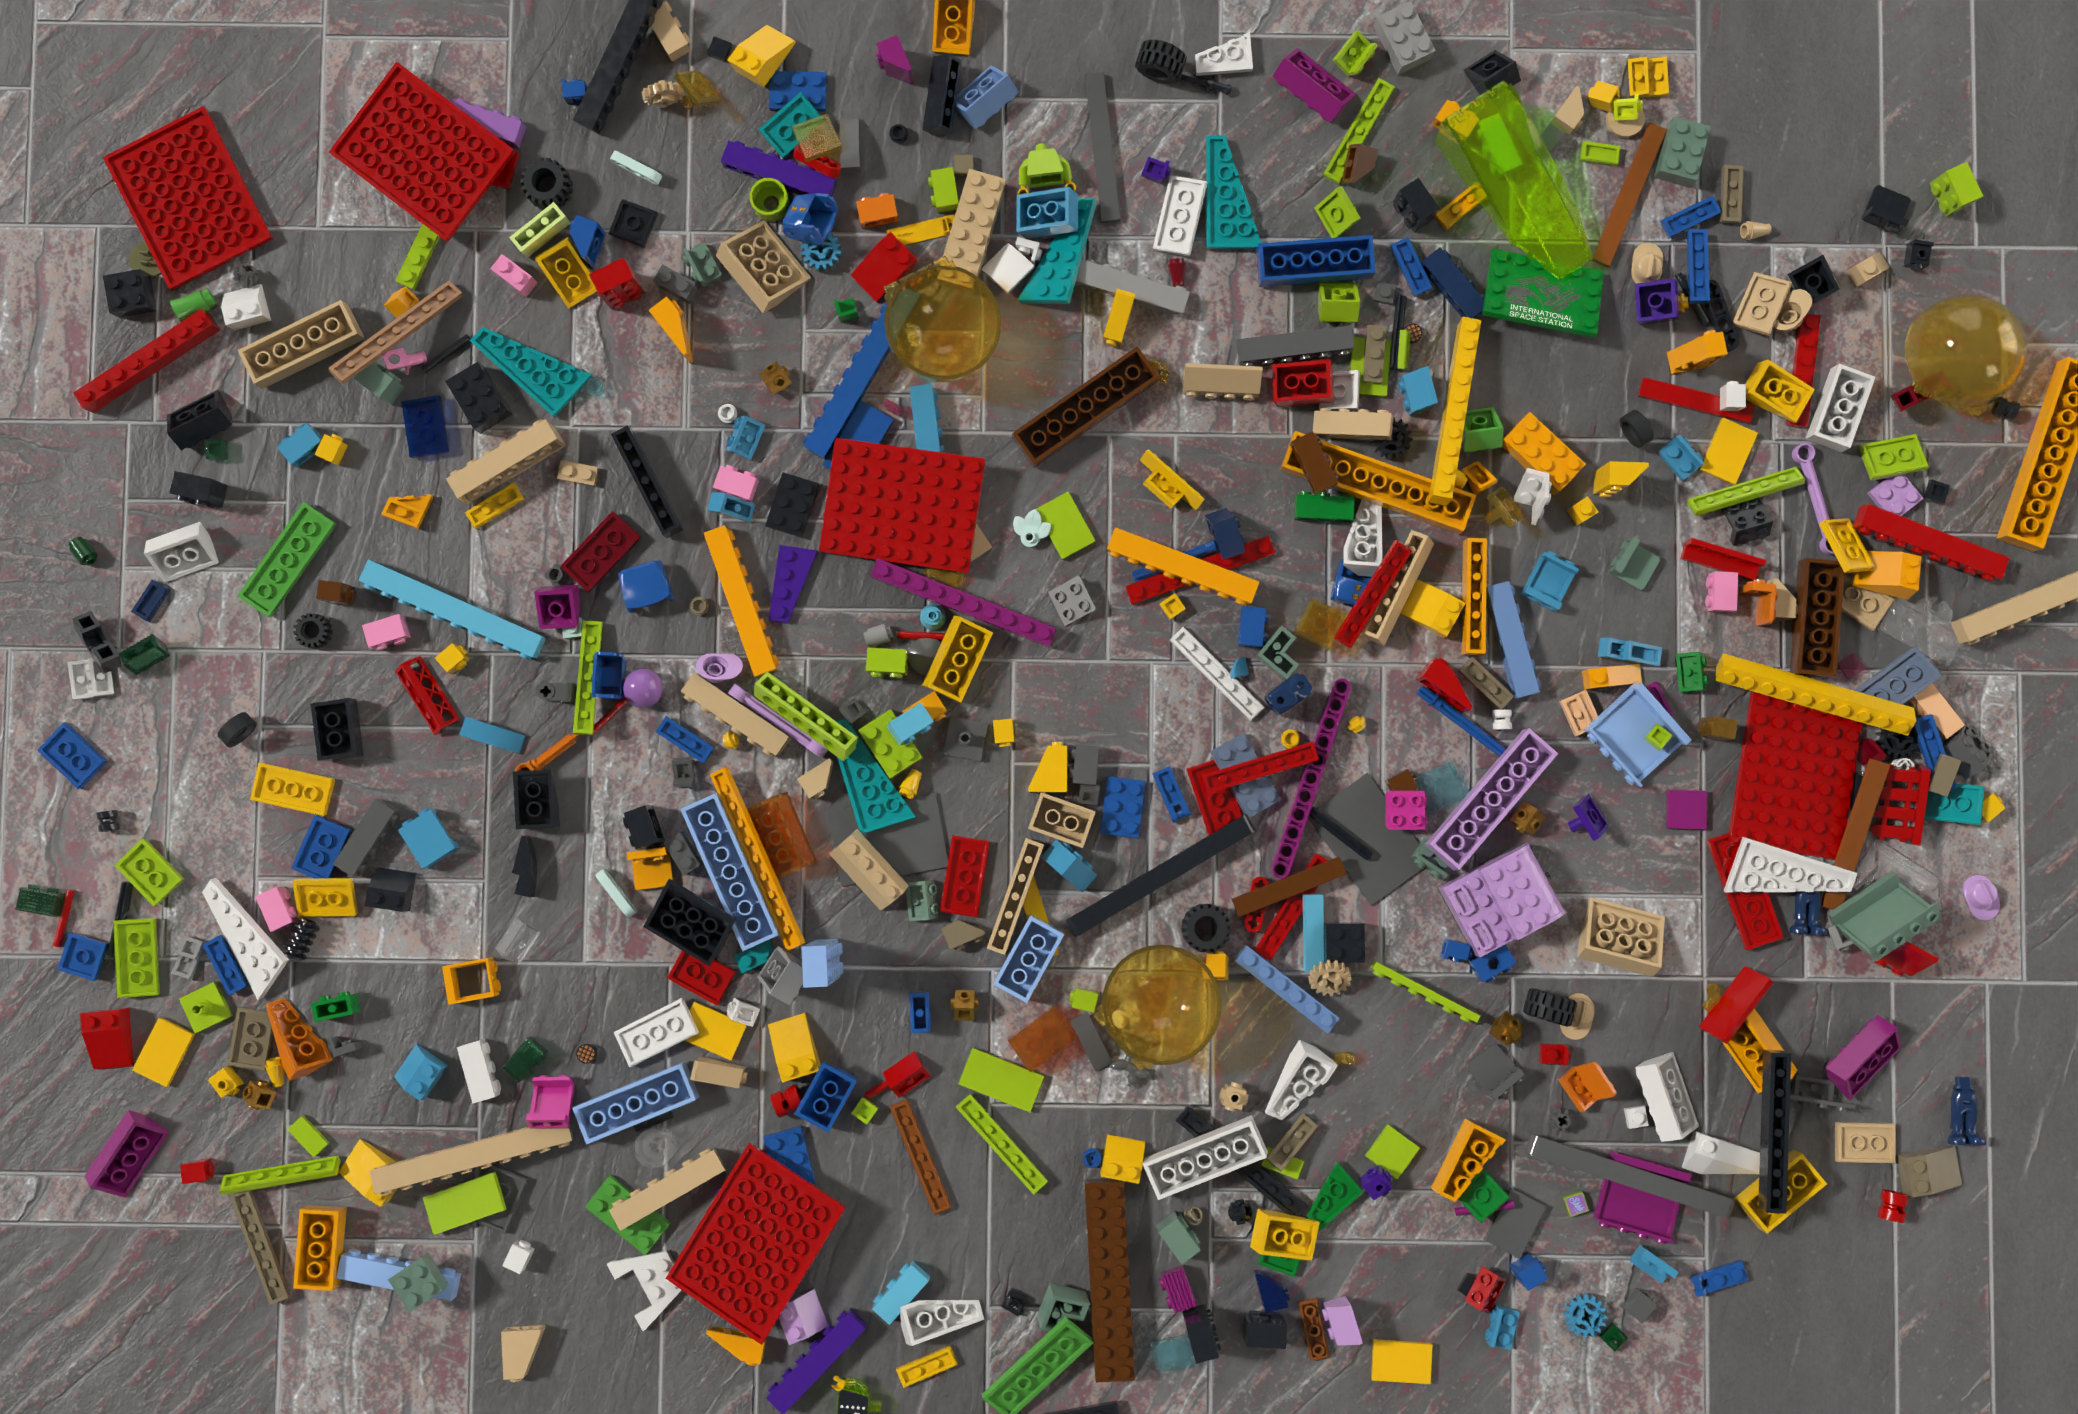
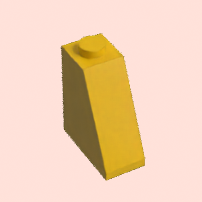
(1118, 318)
(1052, 770)

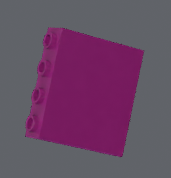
(1636, 1209)

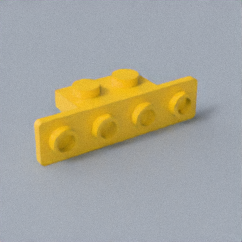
(1168, 484)

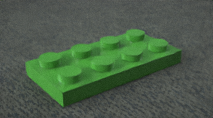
(640, 1234)

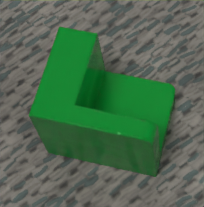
(846, 310)

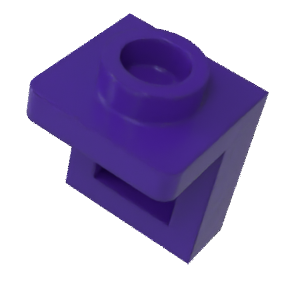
(1156, 170)

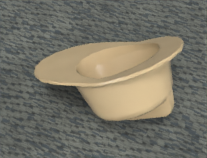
(1647, 263)
(1794, 310)
(1582, 1018)

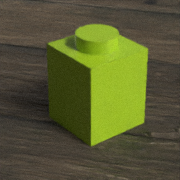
(1083, 999)

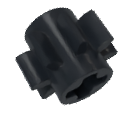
(1240, 1212)

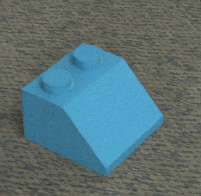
(1418, 391)
(420, 1072)

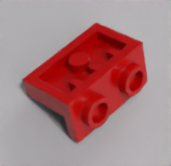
(1485, 1290)

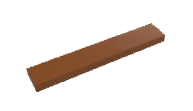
(920, 1156)

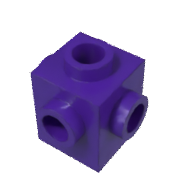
(1377, 1182)

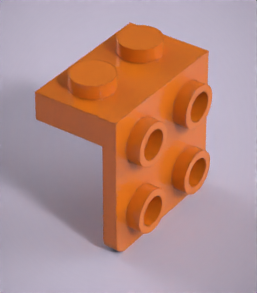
(1766, 595)
(1586, 1085)

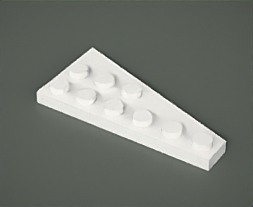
(1773, 869)
(252, 947)

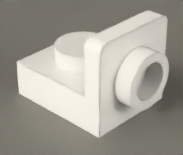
(1027, 246)
(742, 1012)

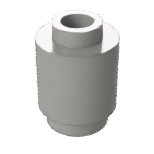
(878, 635)

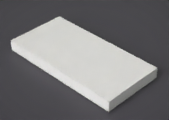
(1180, 215)
(656, 1032)

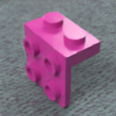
(1405, 810)

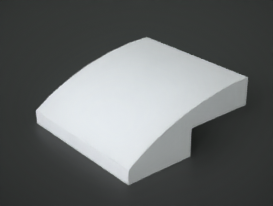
(1008, 268)
(88, 680)

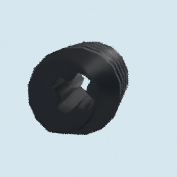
(302, 939)

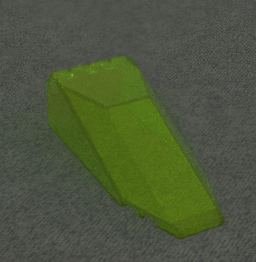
(1516, 178)

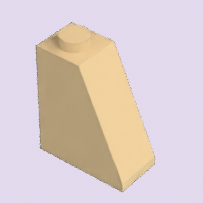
(718, 1072)
(519, 1349)

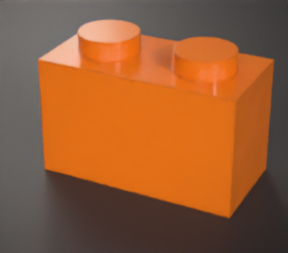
(877, 210)

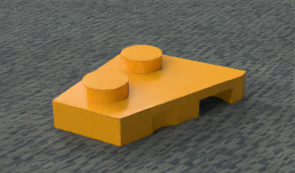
(407, 510)

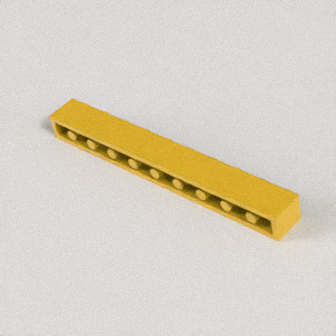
(1454, 411)
(1815, 694)

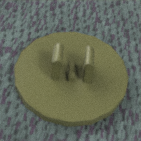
(142, 259)

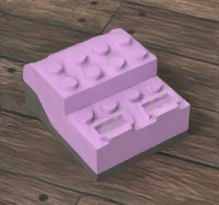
(1501, 900)

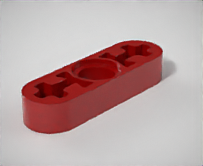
(822, 164)
(1249, 917)

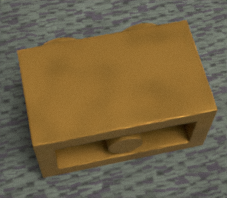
(1718, 728)

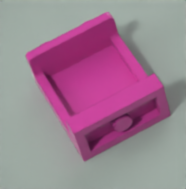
(551, 1102)

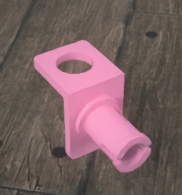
(406, 361)

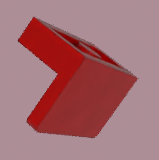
(906, 1074)

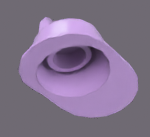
(719, 667)
(1981, 897)

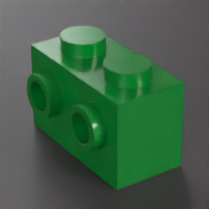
(336, 1007)

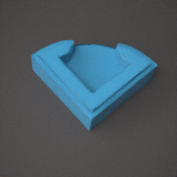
(1239, 668)

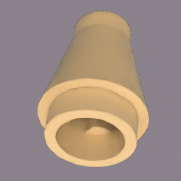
(1753, 230)

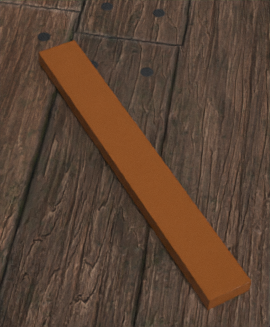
(1628, 194)
(1858, 825)

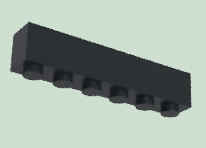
(647, 482)

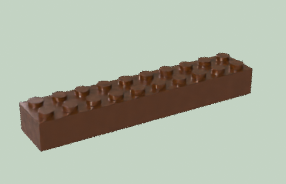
(1109, 1280)

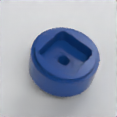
(1092, 1158)

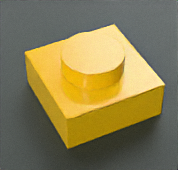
(1172, 606)

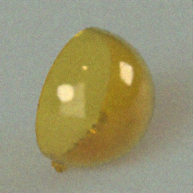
(941, 322)
(1966, 352)
(1160, 1005)

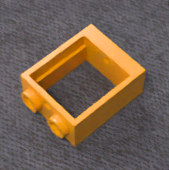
(452, 984)

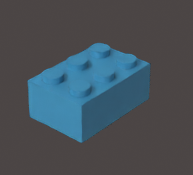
(1047, 213)

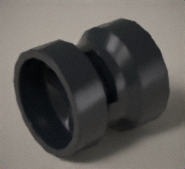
(2005, 408)
(110, 825)

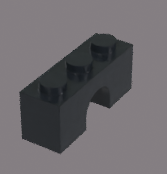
(94, 640)

